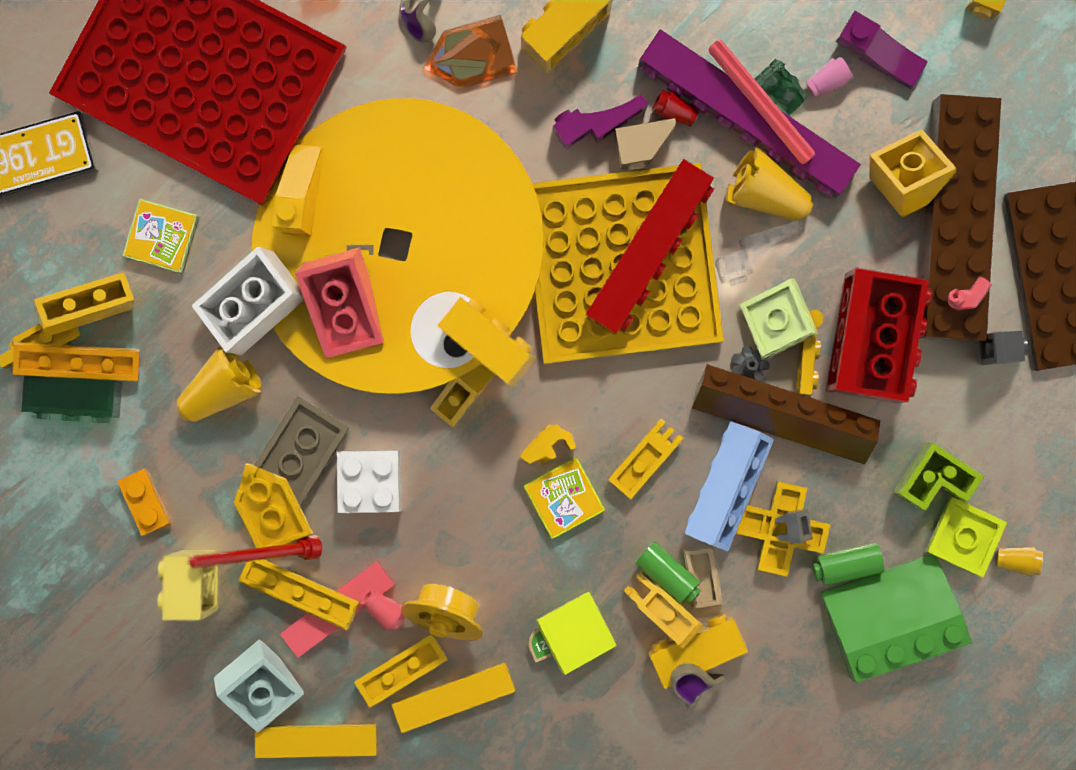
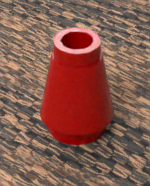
(671, 106)

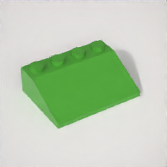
(895, 618)

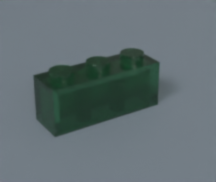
(71, 398)

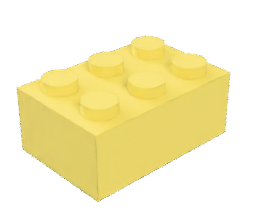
(187, 590)

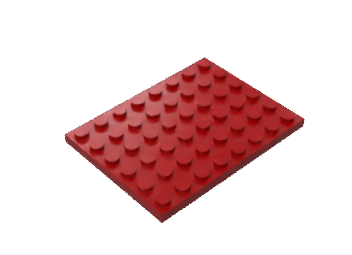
(202, 82)

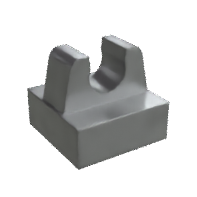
(798, 526)

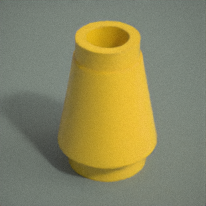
(1020, 560)

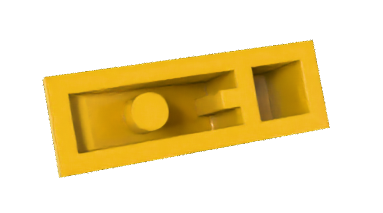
(298, 191)

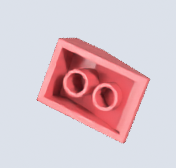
(340, 302)

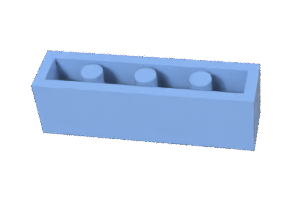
(729, 486)

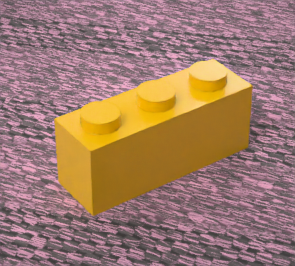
(84, 304)
(487, 340)
(707, 649)

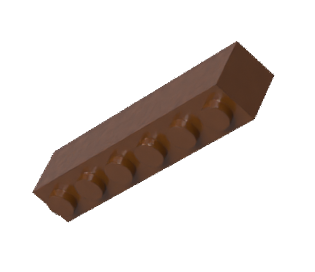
(786, 414)

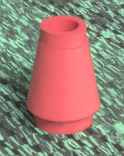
(383, 609)

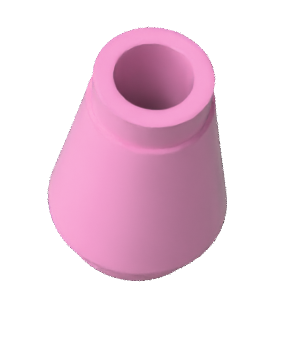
(830, 76)

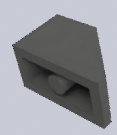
(1003, 348)

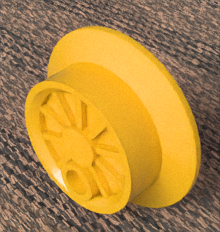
(444, 612)

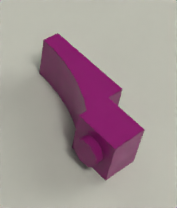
(881, 50)
(575, 126)

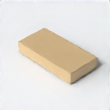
(702, 565)

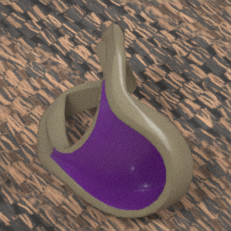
(416, 22)
(691, 681)

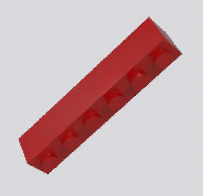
(649, 247)

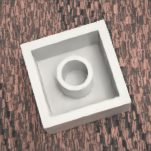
(369, 481)

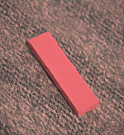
(311, 629)

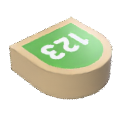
(538, 646)

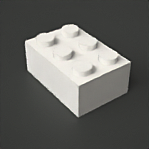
(249, 301)

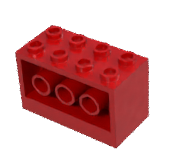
(858, 330)

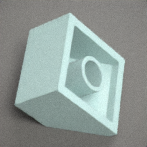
(257, 686)

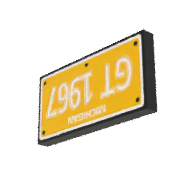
(44, 153)

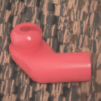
(969, 298)

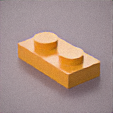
(144, 501)

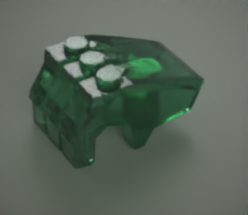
(782, 87)

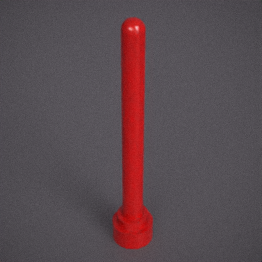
(305, 548)

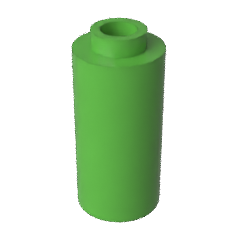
(848, 564)
(669, 574)

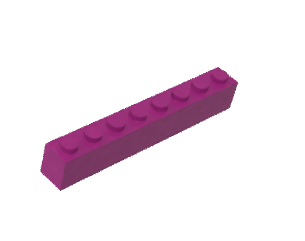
(717, 94)

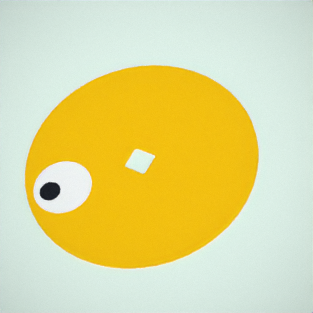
(470, 224)

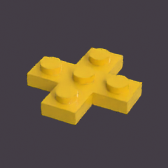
(761, 524)

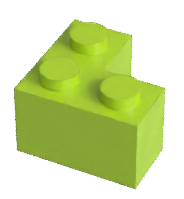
(936, 470)

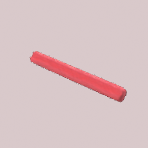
(761, 101)

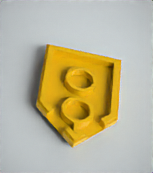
(269, 508)

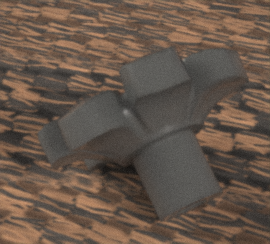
(743, 364)

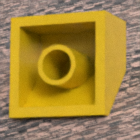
(910, 172)

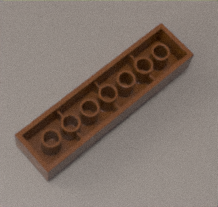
(961, 214)

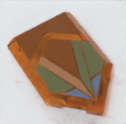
(472, 53)

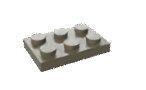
(302, 446)

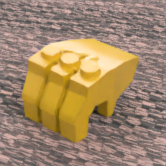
(541, 446)

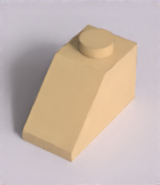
(640, 143)

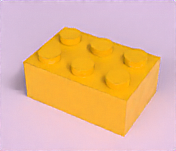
(561, 29)

